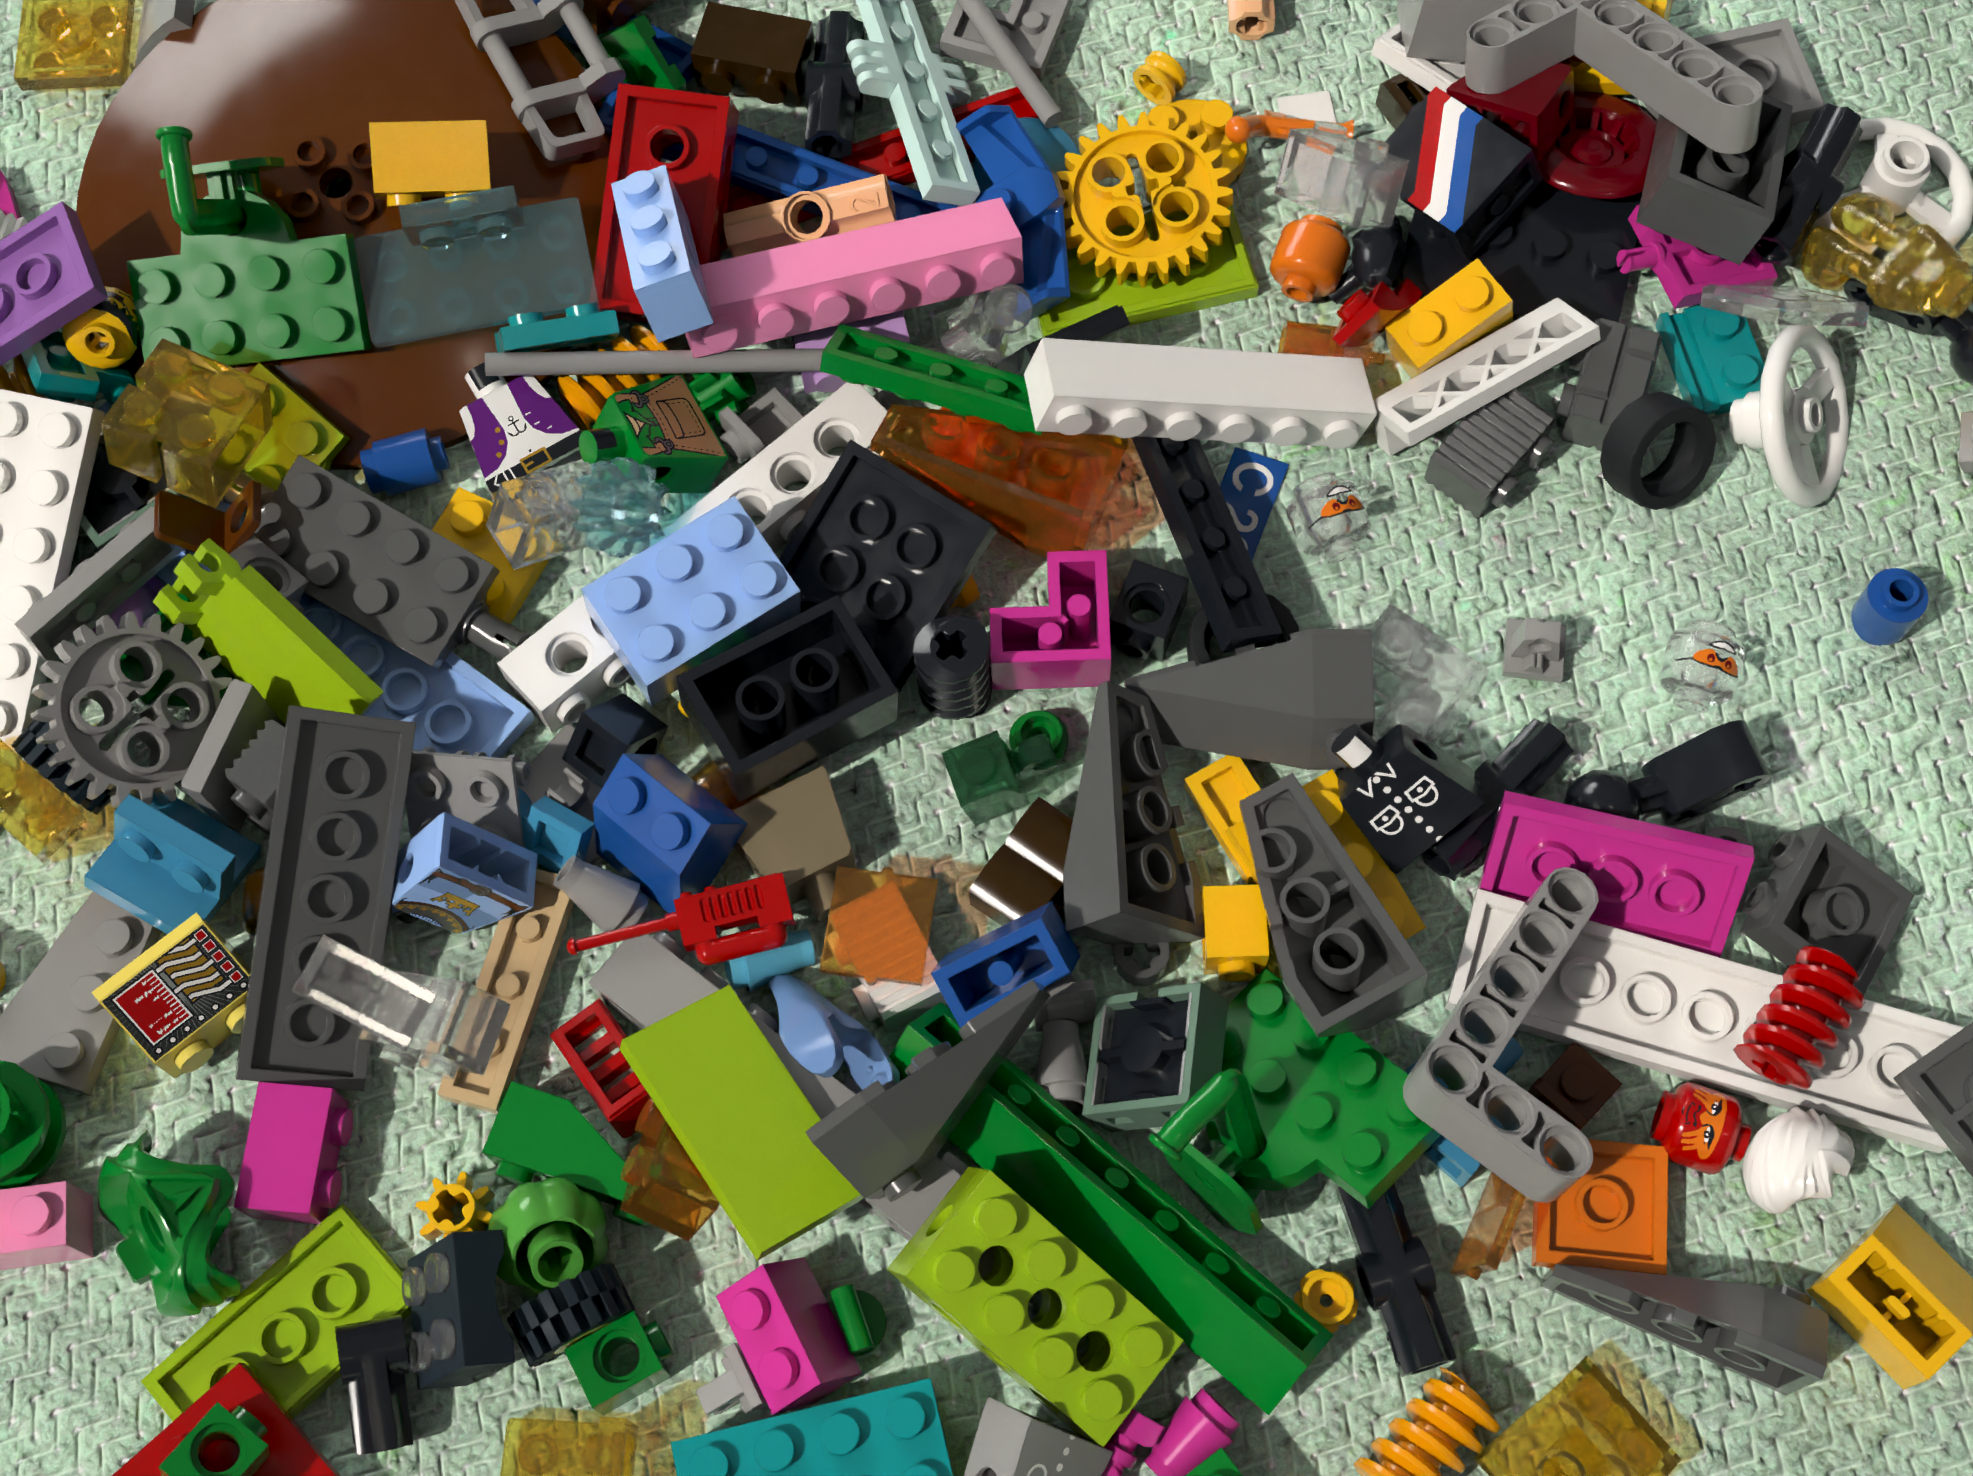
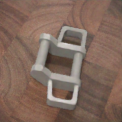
(546, 102)

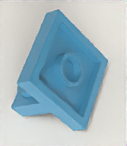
(170, 862)

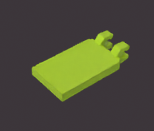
(263, 636)

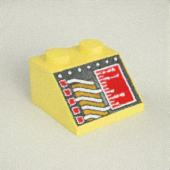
(180, 996)

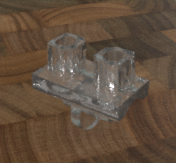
(986, 323)

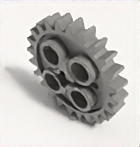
(95, 673)

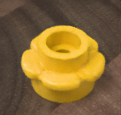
(1338, 1288)

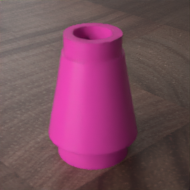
(1192, 1435)

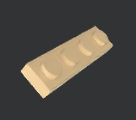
(516, 973)

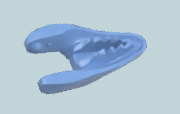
(826, 1037)

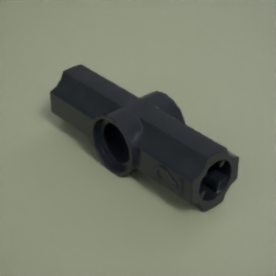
(832, 88)
(1809, 182)
(1519, 768)
(1398, 1282)

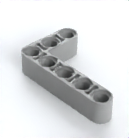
(1629, 47)
(1531, 1130)

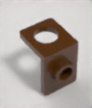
(192, 523)

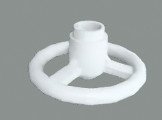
(1901, 169)
(1786, 417)

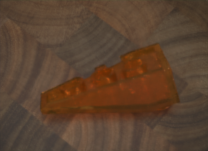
(1031, 486)

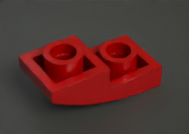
(1367, 314)

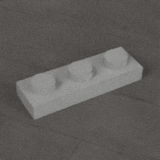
(97, 586)

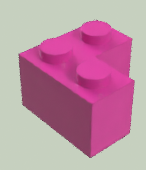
(1057, 642)

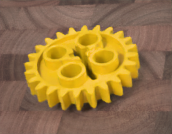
(1192, 187)

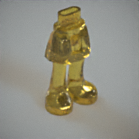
(1915, 277)

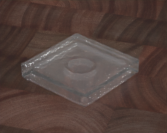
(1785, 305)

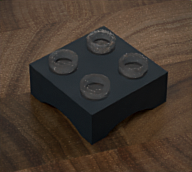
(456, 1310)

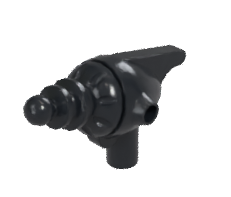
(1375, 257)

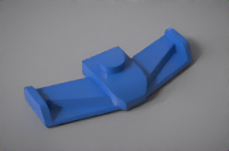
(1030, 195)

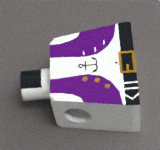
(516, 428)

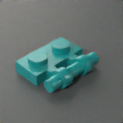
(579, 329)
(64, 378)

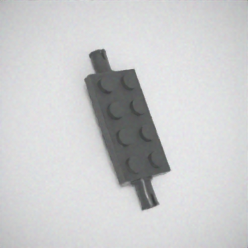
(380, 565)

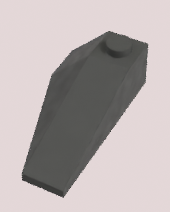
(1269, 701)
(1326, 924)

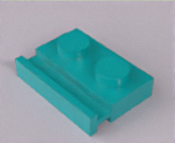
(1711, 356)

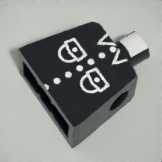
(1403, 791)

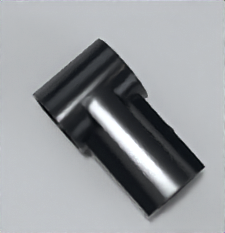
(373, 1368)

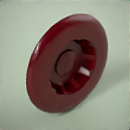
(1601, 148)

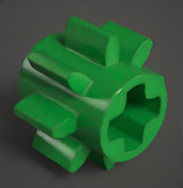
(721, 390)

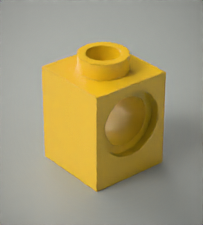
(1234, 932)

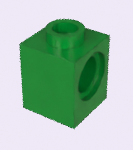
(592, 1356)
(220, 1424)

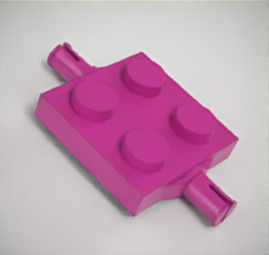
(1686, 268)

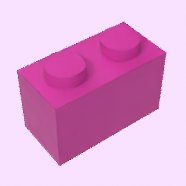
(293, 1153)
(788, 1334)

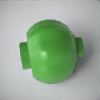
(549, 1234)

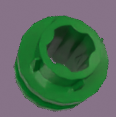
(29, 1127)

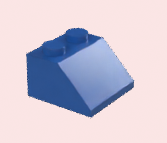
(662, 828)

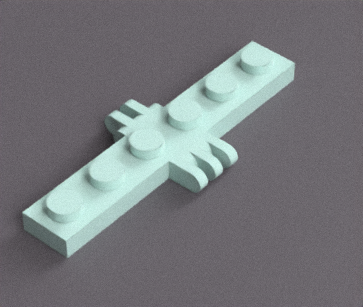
(921, 89)

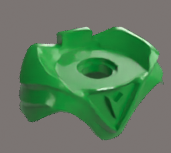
(170, 1225)

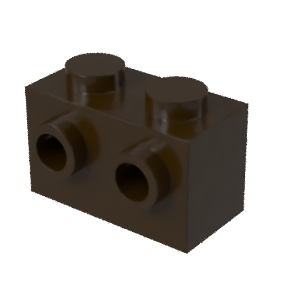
(753, 53)

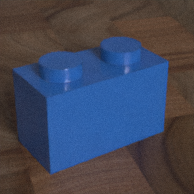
(1005, 961)

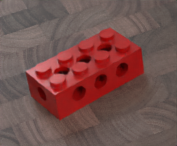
(643, 128)

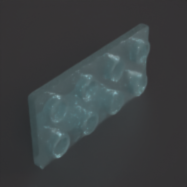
(473, 265)

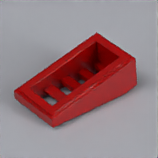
(624, 1100)

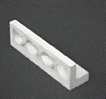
(1480, 374)

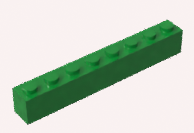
(1130, 1226)

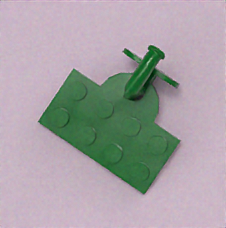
(242, 275)
(1291, 1111)

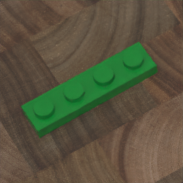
(929, 377)

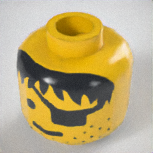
(106, 333)

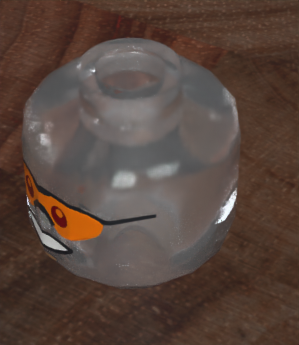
(1328, 517)
(1702, 665)

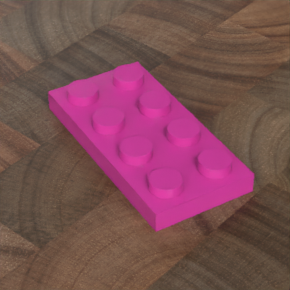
(1645, 874)

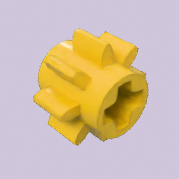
(447, 1195)

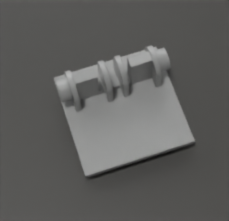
(469, 788)

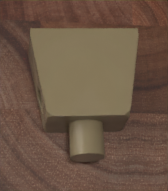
(798, 834)

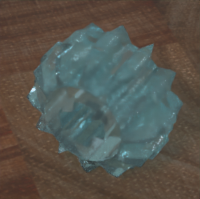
(620, 507)

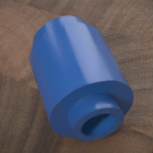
(404, 462)
(1889, 606)

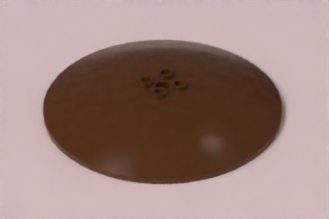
(303, 88)

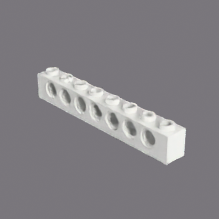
(796, 455)

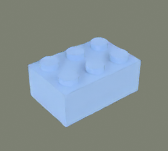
(691, 598)

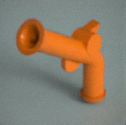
(1270, 125)

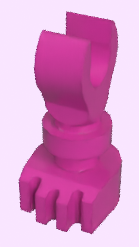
(1133, 1431)

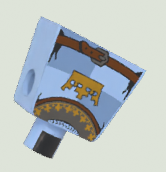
(461, 877)

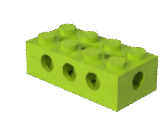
(1077, 1298)

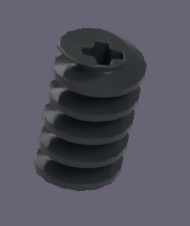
(953, 667)

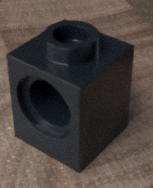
(1151, 590)
(610, 731)

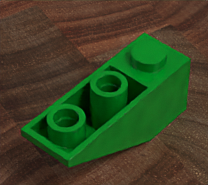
(550, 1138)

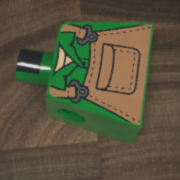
(658, 428)

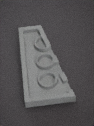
(54, 1019)

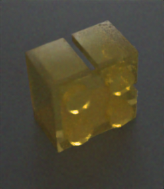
(199, 411)

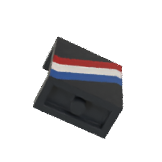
(1462, 170)

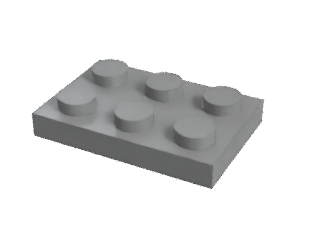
(1774, 59)

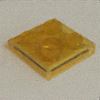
(73, 44)

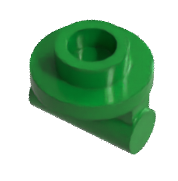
(859, 1318)

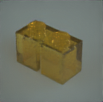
(34, 808)

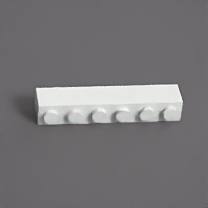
(1198, 393)

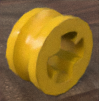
(1160, 78)

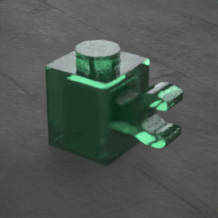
(991, 775)

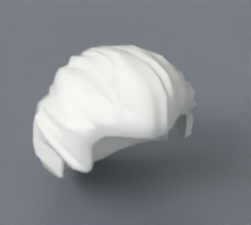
(1795, 1160)

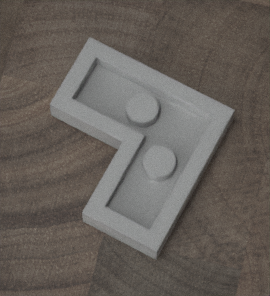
(1029, 24)

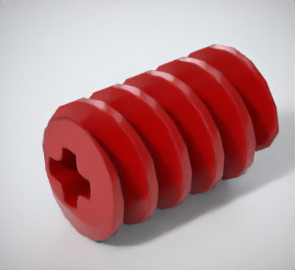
(1800, 1018)

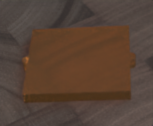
(879, 926)
(1489, 1229)

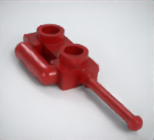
(709, 913)

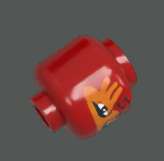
(1700, 1128)

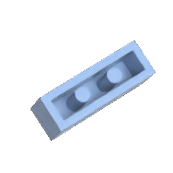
(661, 253)

